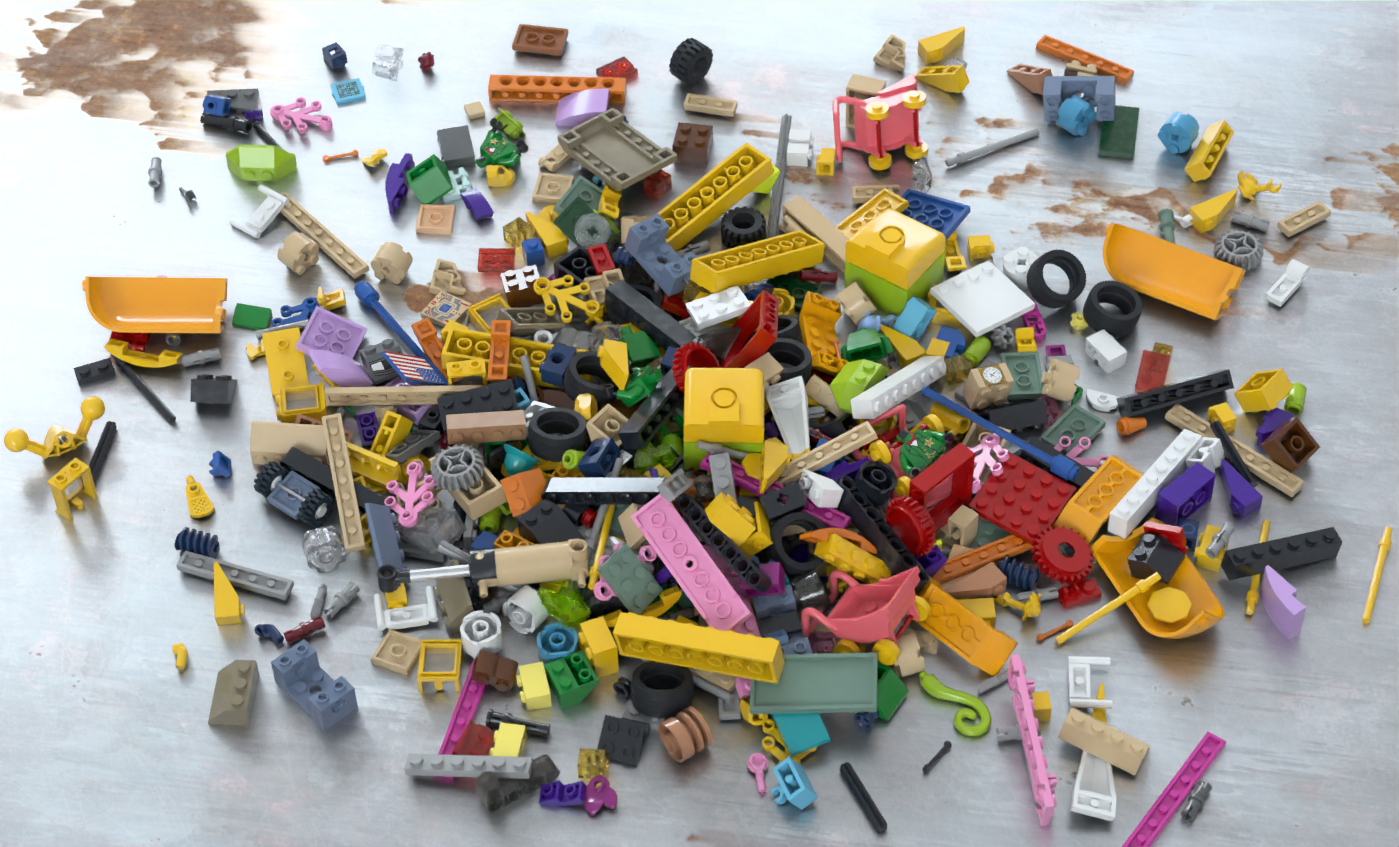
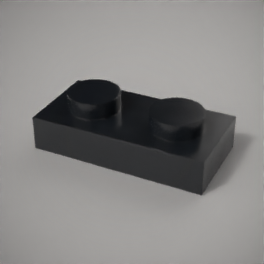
(94, 371)

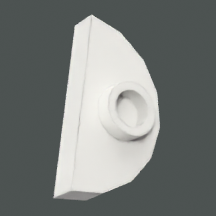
(1101, 401)

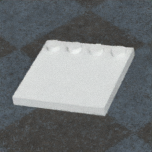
(982, 298)

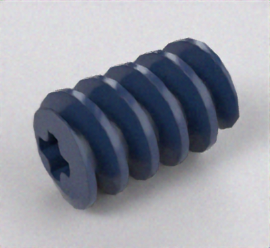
(197, 542)
(1019, 574)

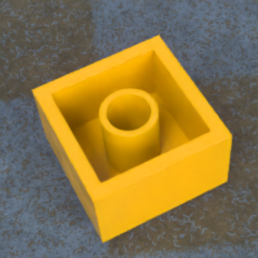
(1263, 390)
(730, 518)
(599, 646)

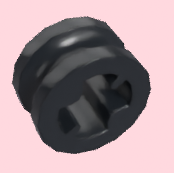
(622, 687)

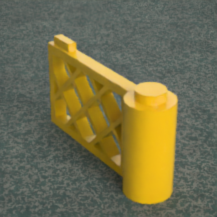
(950, 419)

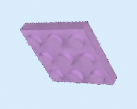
(331, 333)

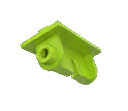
(513, 127)

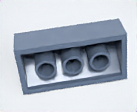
(383, 536)

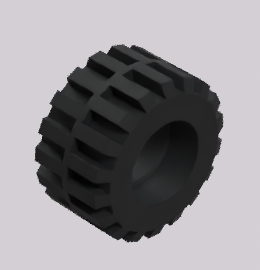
(691, 61)
(742, 227)

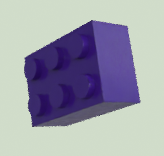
(1185, 495)

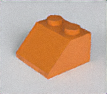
(523, 490)

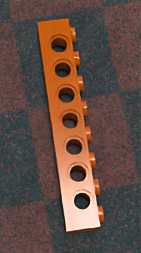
(551, 88)

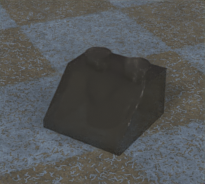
(719, 341)

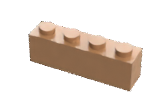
(486, 427)

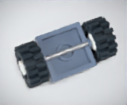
(293, 494)

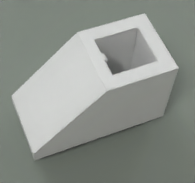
(820, 489)

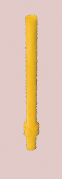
(1384, 546)
(593, 573)
(1140, 587)
(1253, 595)

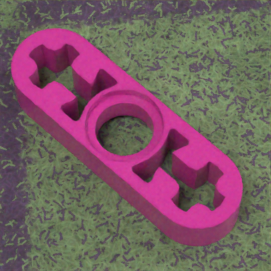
(1039, 324)

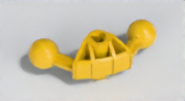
(17, 439)

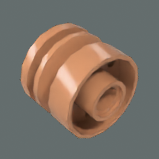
(685, 734)

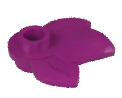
(598, 796)

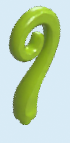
(940, 691)

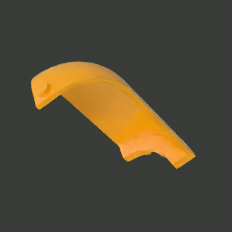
(1170, 271)
(157, 303)
(1206, 608)

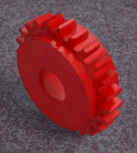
(692, 356)
(912, 524)
(1056, 565)

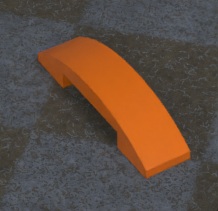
(429, 342)
(499, 350)
(822, 535)

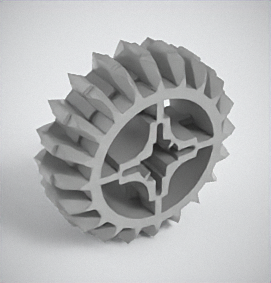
(1239, 249)
(456, 463)

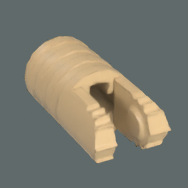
(793, 226)

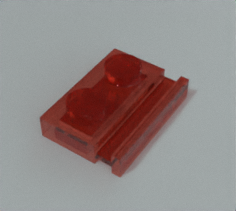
(618, 68)
(496, 259)
(1152, 370)
(474, 740)

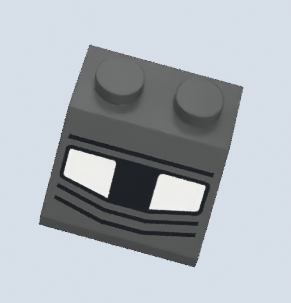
(375, 364)

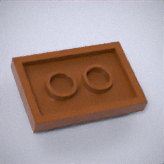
(540, 39)

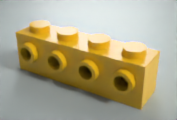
(1209, 151)
(852, 560)

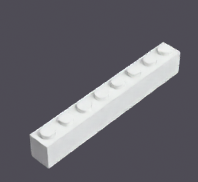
(898, 387)
(1144, 493)

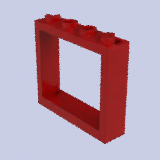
(760, 313)
(958, 462)

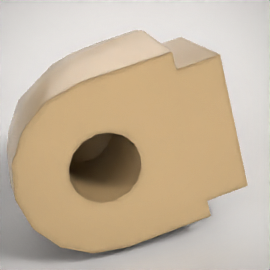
(381, 410)

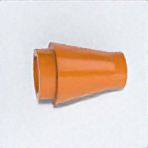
(1129, 425)

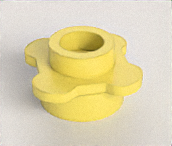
(1078, 321)

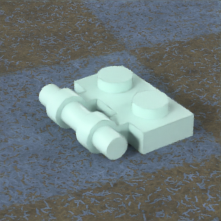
(463, 177)

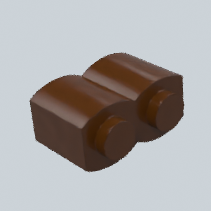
(494, 670)

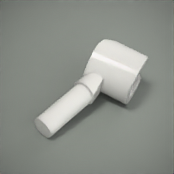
(1184, 221)

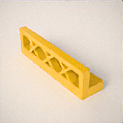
(373, 467)

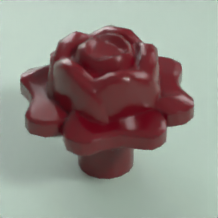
(426, 61)

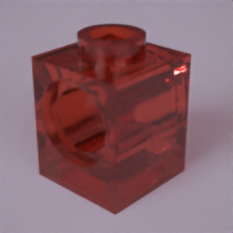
(657, 183)

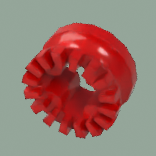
(589, 518)

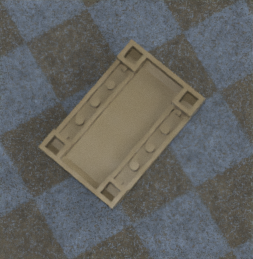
(615, 150)

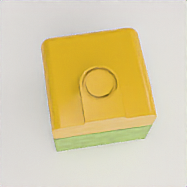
(895, 260)
(722, 409)

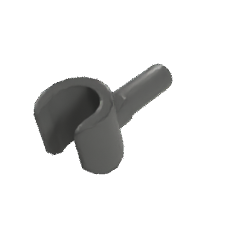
(189, 195)

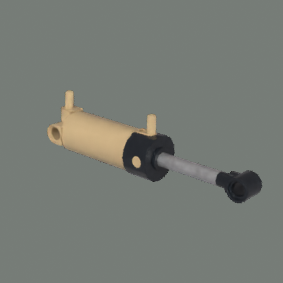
(503, 567)

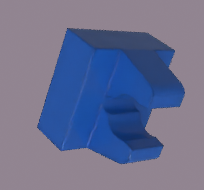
(221, 465)

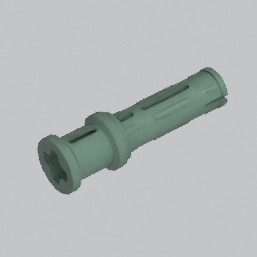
(1167, 224)

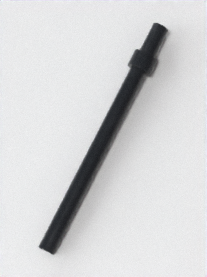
(125, 366)

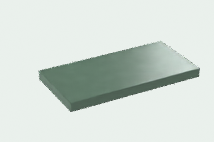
(820, 685)

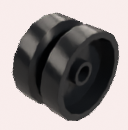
(600, 608)

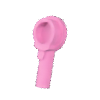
(758, 764)

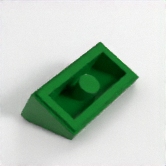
(252, 316)

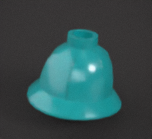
(518, 461)

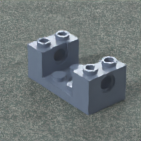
(1097, 91)
(648, 244)
(778, 604)
(299, 674)

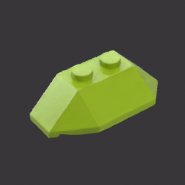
(260, 162)
(854, 380)

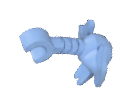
(871, 321)

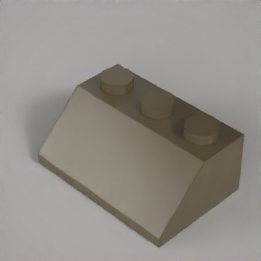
(530, 320)
(454, 601)
(234, 694)

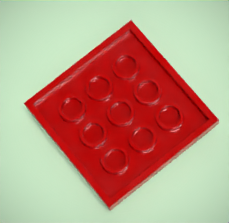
(1022, 499)

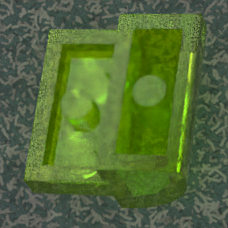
(653, 456)
(565, 606)

